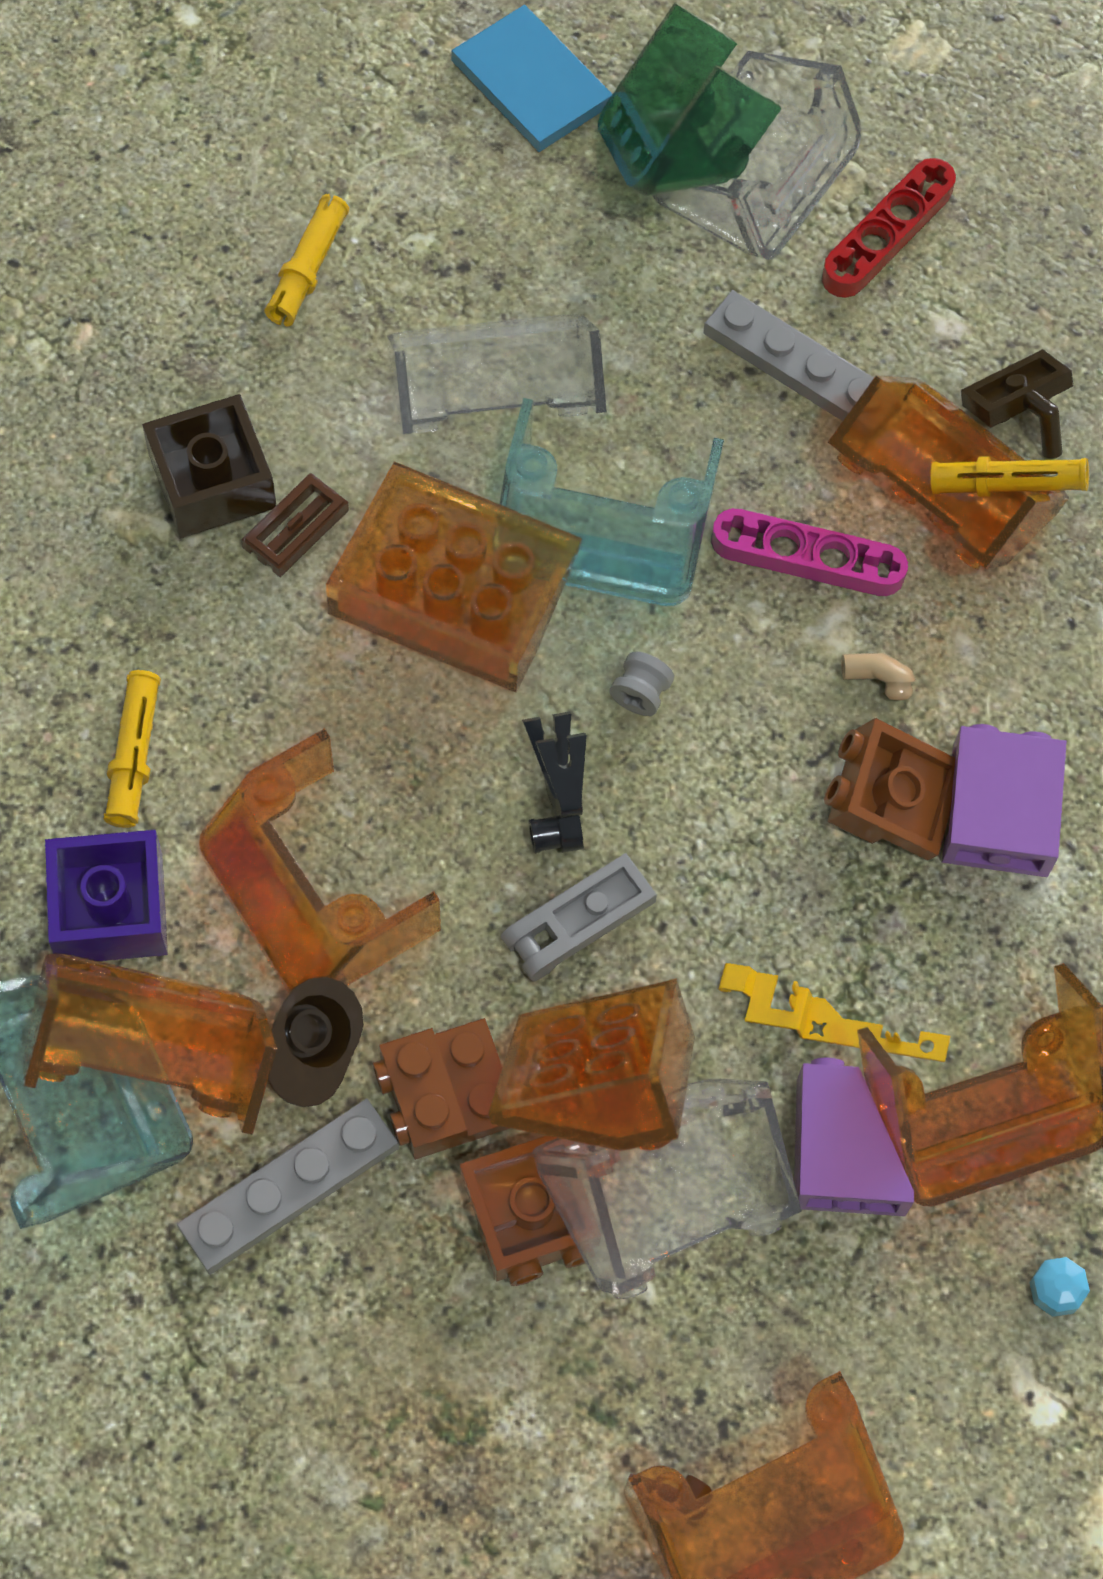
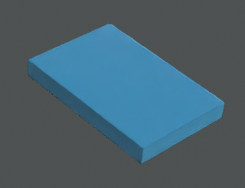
(531, 77)

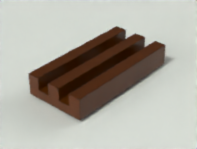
(294, 551)

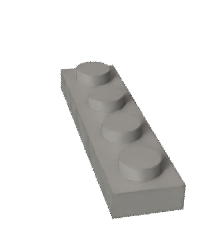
(787, 355)
(288, 1186)

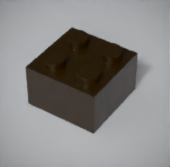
(210, 465)

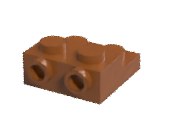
(892, 789)
(441, 1086)
(517, 1214)

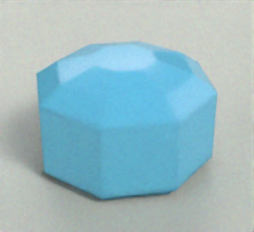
(1059, 1286)

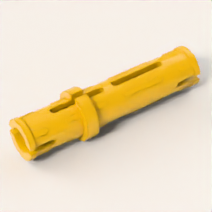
(300, 273)
(948, 476)
(129, 768)

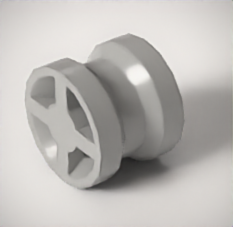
(642, 683)

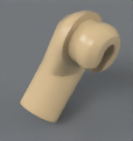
(880, 667)

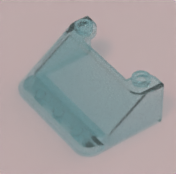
(83, 1132)

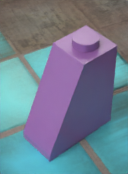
(844, 1146)

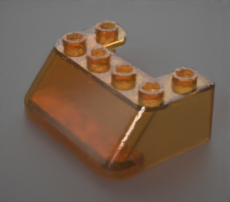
(908, 425)

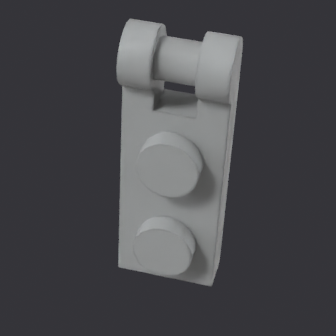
(580, 916)

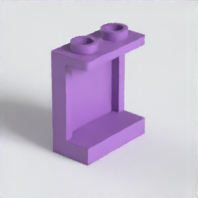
(1006, 801)

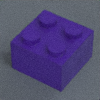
(106, 896)

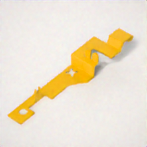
(809, 1009)

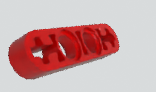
(889, 227)

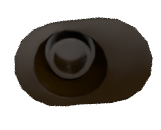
(314, 1040)

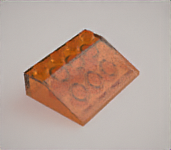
(452, 576)
(600, 1070)

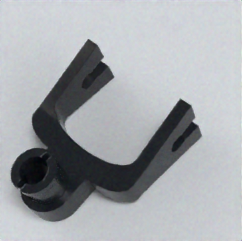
(562, 784)

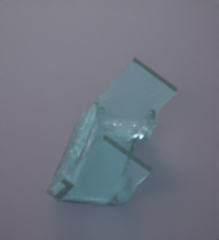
(624, 545)

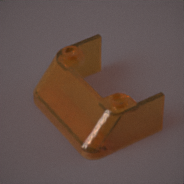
(276, 898)
(152, 1032)
(1003, 1119)

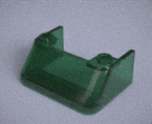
(680, 114)

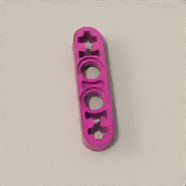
(811, 543)

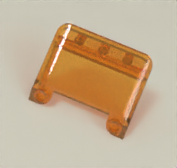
(797, 1517)

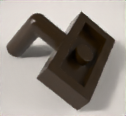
(1022, 388)

